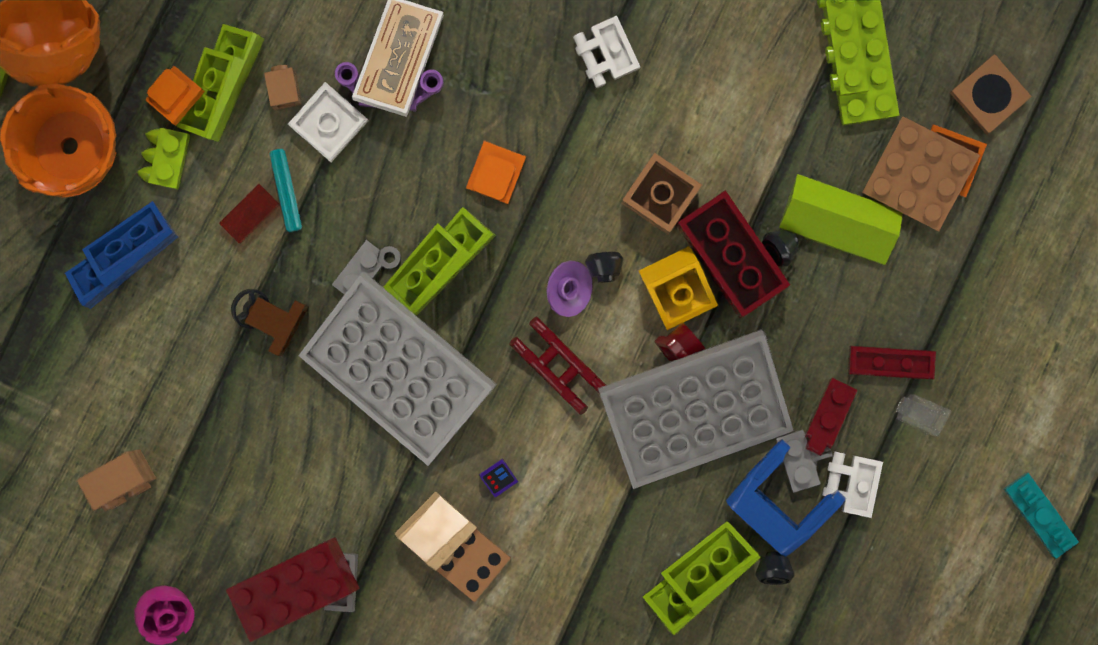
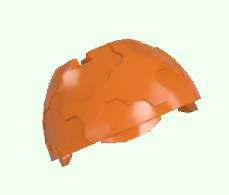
(47, 40)
(36, 136)

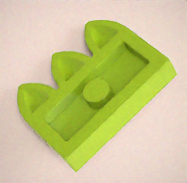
(166, 158)

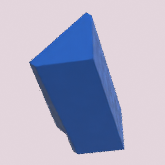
(120, 254)

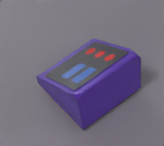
(498, 477)

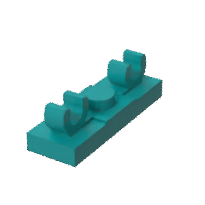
(1041, 515)

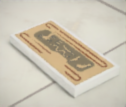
(398, 56)

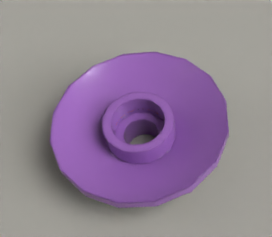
(569, 288)

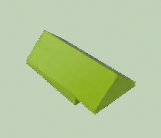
(222, 77)
(841, 220)
(438, 260)
(700, 577)

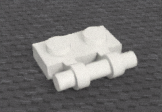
(614, 48)
(861, 484)

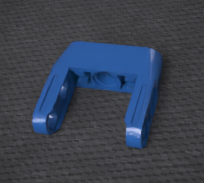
(767, 517)

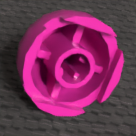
(163, 614)

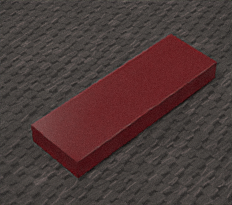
(892, 362)

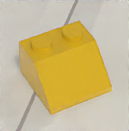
(678, 287)

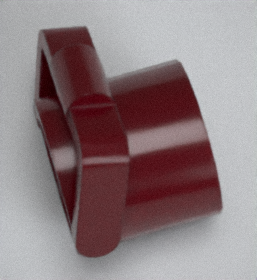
(679, 343)

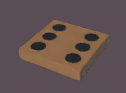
(474, 565)

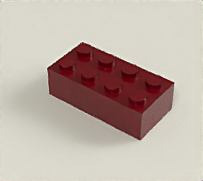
(732, 254)
(292, 589)

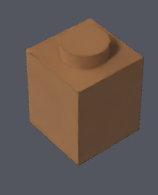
(282, 87)

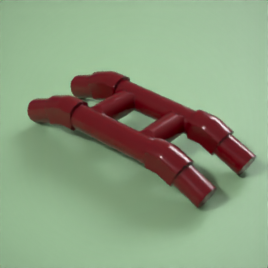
(540, 365)

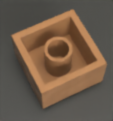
(661, 193)
(116, 479)

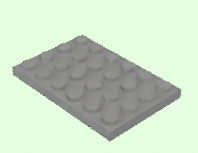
(396, 369)
(696, 409)

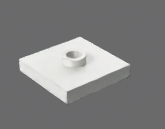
(328, 122)

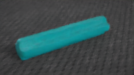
(285, 190)

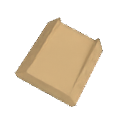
(436, 531)

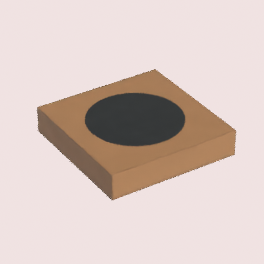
(990, 94)

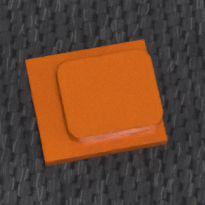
(173, 94)
(496, 172)

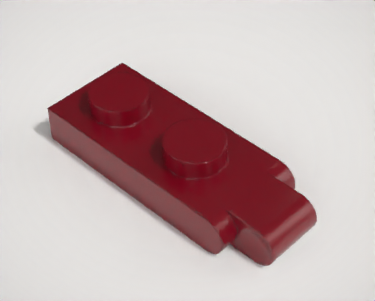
(829, 416)

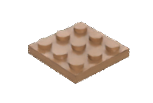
(920, 173)

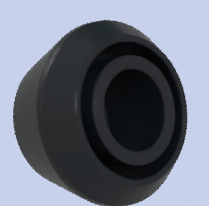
(781, 246)
(604, 265)
(774, 569)

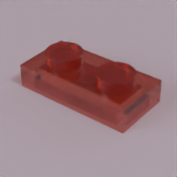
(249, 213)

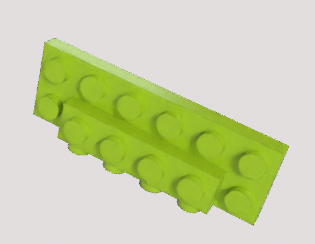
(859, 60)

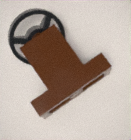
(270, 319)

